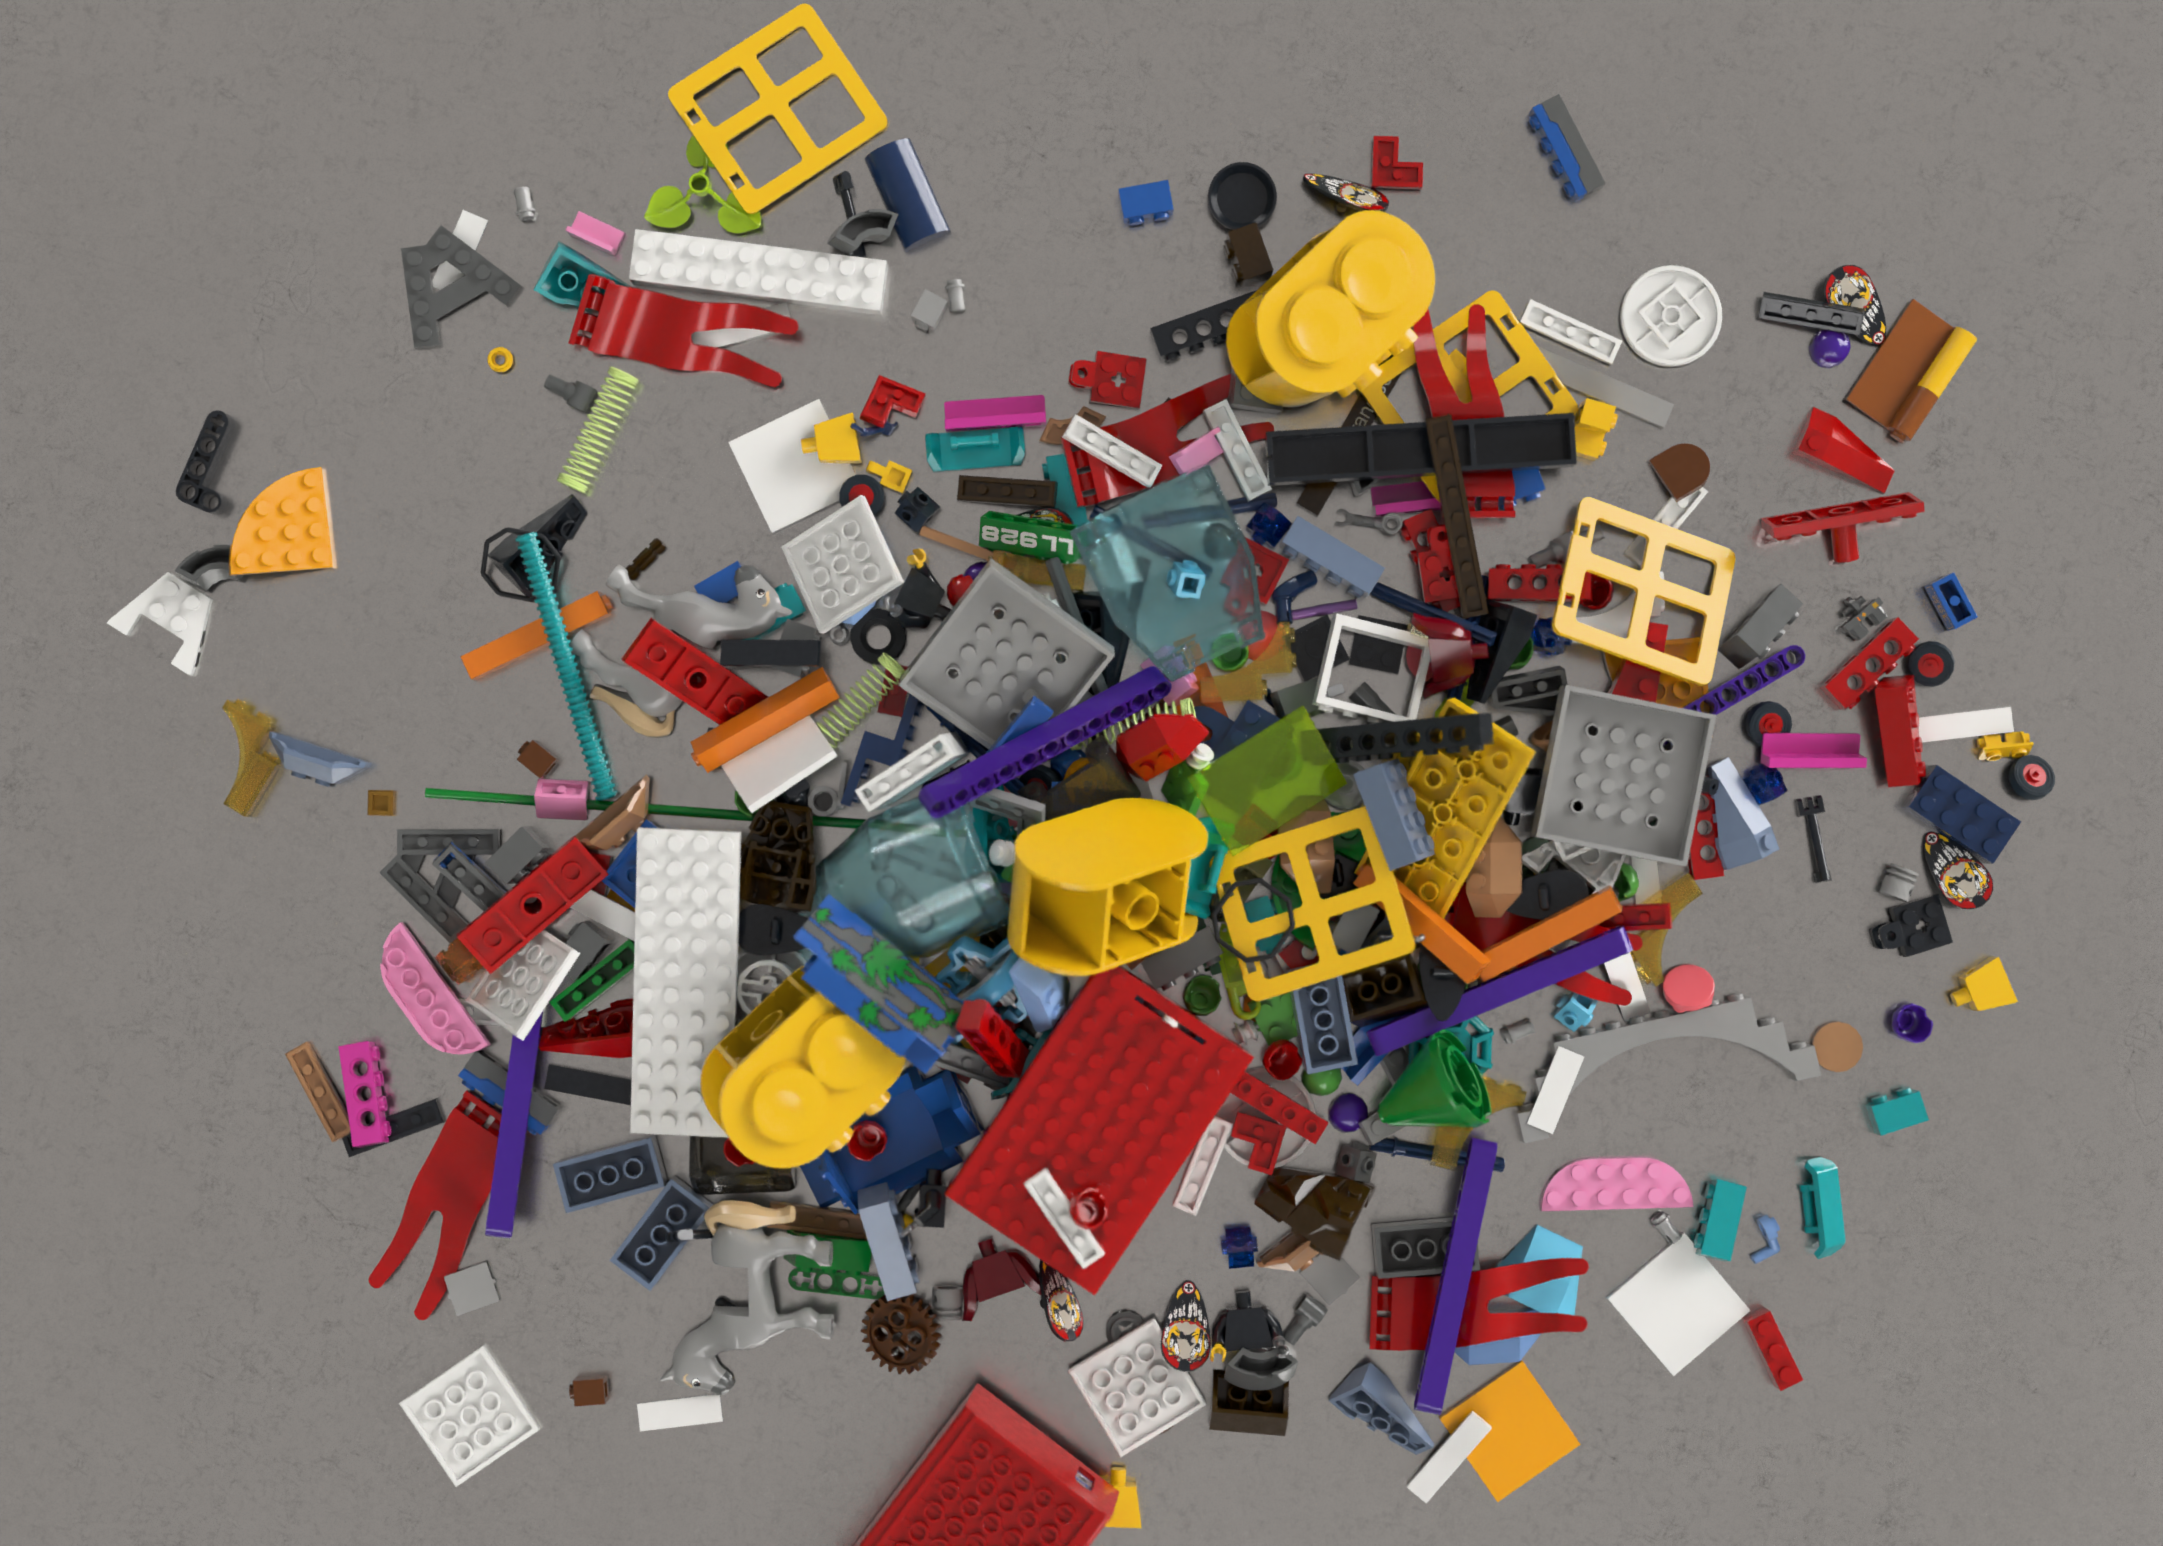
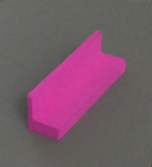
(995, 413)
(1403, 499)
(1812, 750)

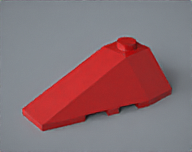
(1838, 449)
(597, 1034)

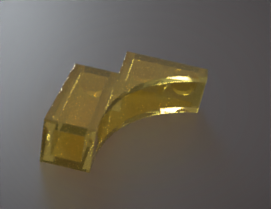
(1035, 572)
(1247, 682)
(255, 768)
(1679, 893)
(1451, 1139)

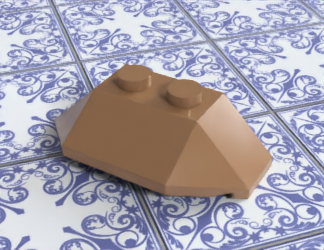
(618, 819)
(1319, 853)
(1496, 874)
(1288, 1254)

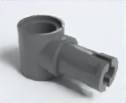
(576, 394)
(1308, 1314)

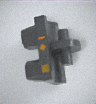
(1871, 610)

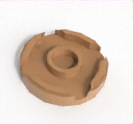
(1837, 1046)

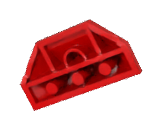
(1158, 744)

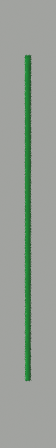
(652, 808)

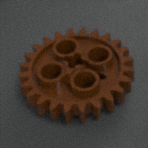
(886, 1346)

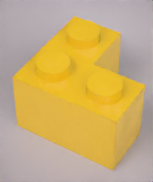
(1591, 425)

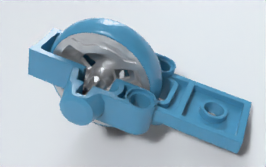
(987, 977)

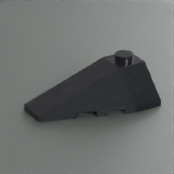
(556, 524)
(1098, 619)
(1513, 632)

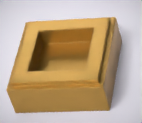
(381, 802)

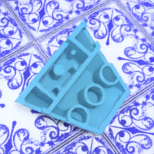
(1554, 1295)

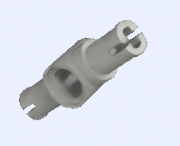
(1559, 548)

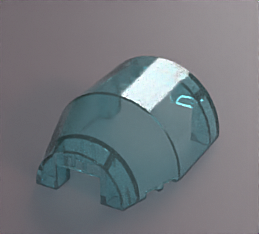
(1136, 546)
(916, 878)

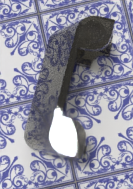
(1091, 785)
(714, 1174)

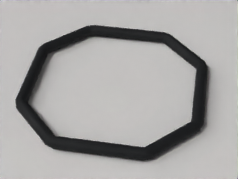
(519, 532)
(1282, 940)

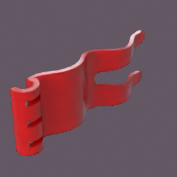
(660, 329)
(1484, 404)
(1154, 436)
(1489, 930)
(453, 1182)
(1415, 1299)

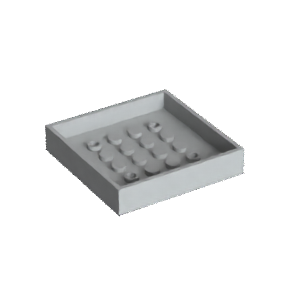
(1004, 657)
(1623, 775)

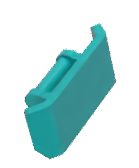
(975, 449)
(1202, 879)
(1036, 1043)
(1828, 1206)

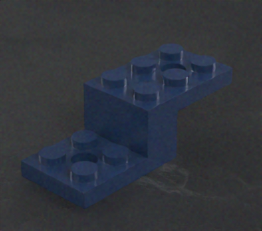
(882, 750)

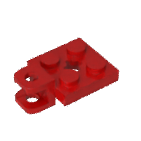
(1099, 374)
(1431, 563)
(1270, 565)

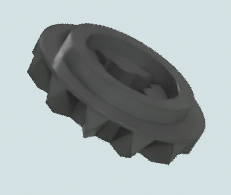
(1123, 1319)

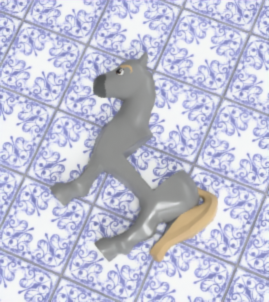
(693, 617)
(743, 1244)

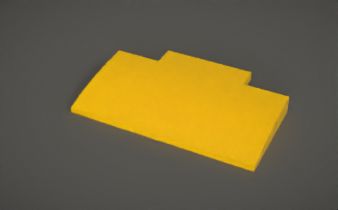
(1460, 805)

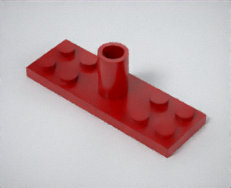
(1842, 521)
(690, 674)
(513, 923)

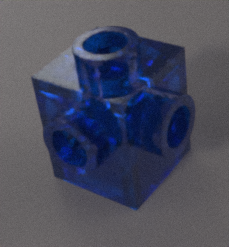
(1268, 525)
(1547, 640)
(1765, 784)
(1239, 1247)

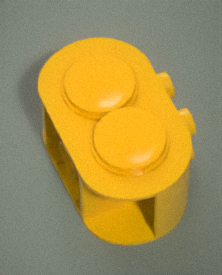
(1333, 312)
(1103, 885)
(796, 1077)

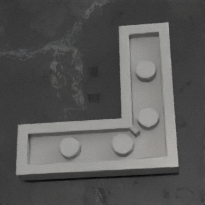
(1011, 806)
(1372, 1127)

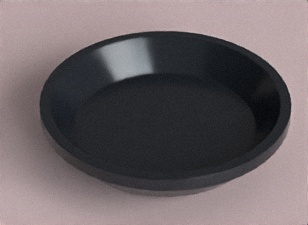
(1242, 195)

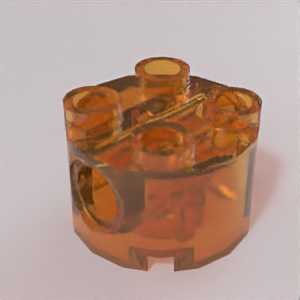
(458, 962)

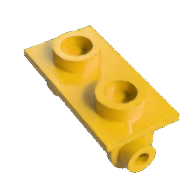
(2015, 746)

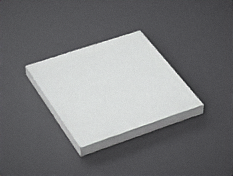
(781, 476)
(842, 564)
(778, 763)
(524, 983)
(1678, 1304)
(1135, 1388)
(470, 1415)

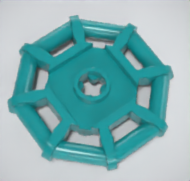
(1470, 1042)

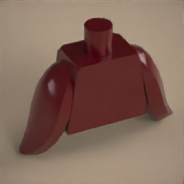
(1450, 653)
(995, 1275)

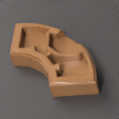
(1056, 428)

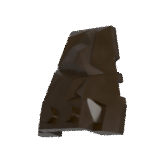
(779, 858)
(1315, 1205)

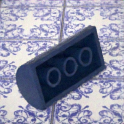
(907, 192)

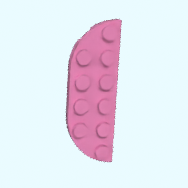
(427, 996)
(1615, 1185)

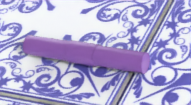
(1323, 609)

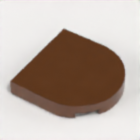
(1682, 469)

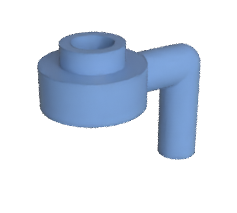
(1769, 1229)

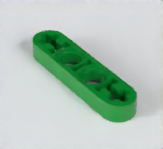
(837, 1284)

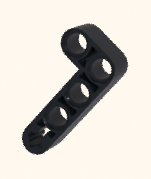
(210, 460)

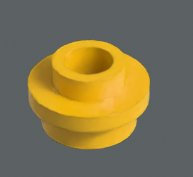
(492, 359)

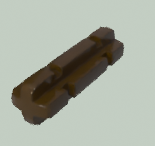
(644, 559)

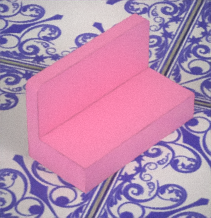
(596, 233)
(1197, 452)
(561, 799)

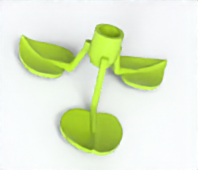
(669, 209)

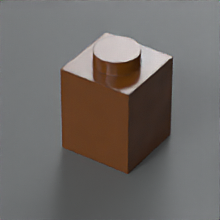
(537, 758)
(589, 1390)

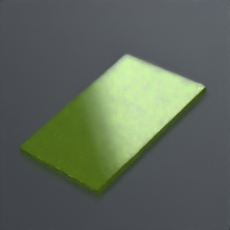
(1267, 780)

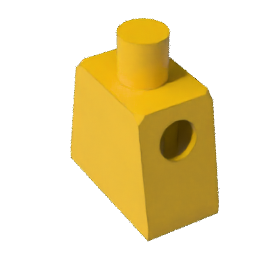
(834, 441)
(1984, 986)
(1127, 1507)

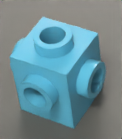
(1186, 579)
(1573, 1013)

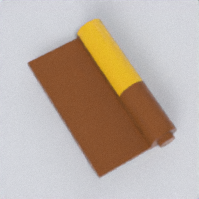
(1910, 370)

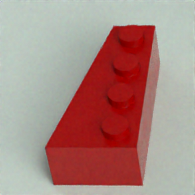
(1637, 680)
(1900, 730)

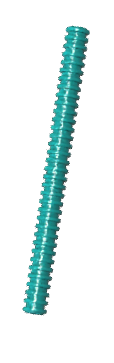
(566, 666)

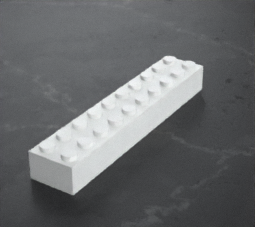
(758, 272)

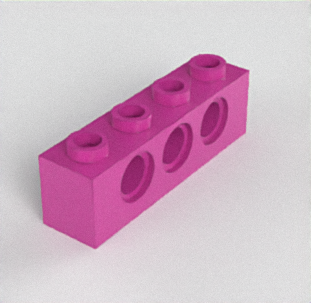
(351, 1057)

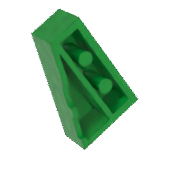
(848, 1255)

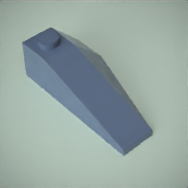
(1741, 824)
(1376, 1401)

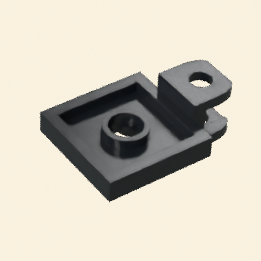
(1902, 929)

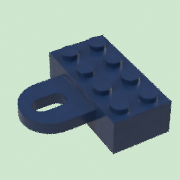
(1230, 734)

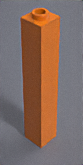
(532, 637)
(764, 720)
(1551, 931)
(1440, 936)

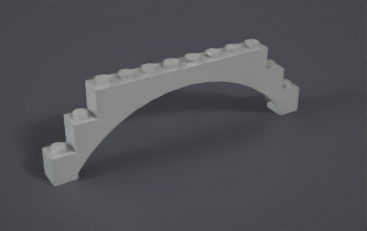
(1725, 1020)

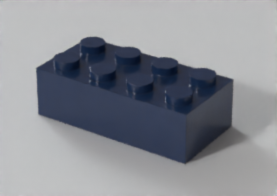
(1961, 814)

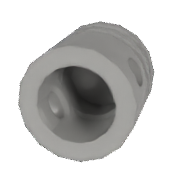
(823, 801)
(1899, 883)
(947, 1302)

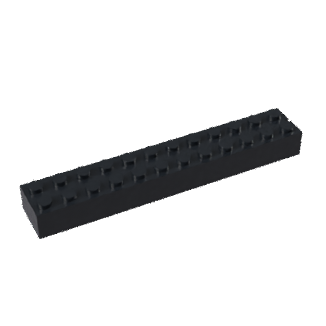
(1405, 449)

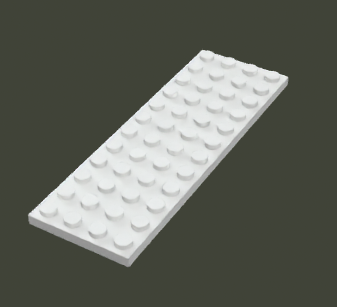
(682, 973)

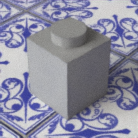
(929, 311)

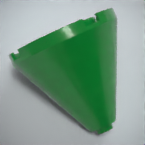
(1438, 1088)

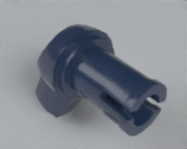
(1288, 591)

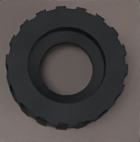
(859, 631)

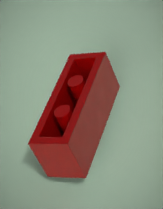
(1772, 1348)

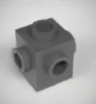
(1356, 1162)

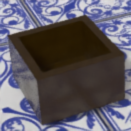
(1248, 255)

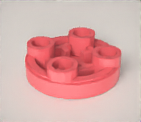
(1688, 988)

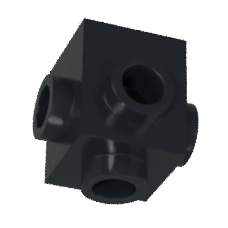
(916, 509)

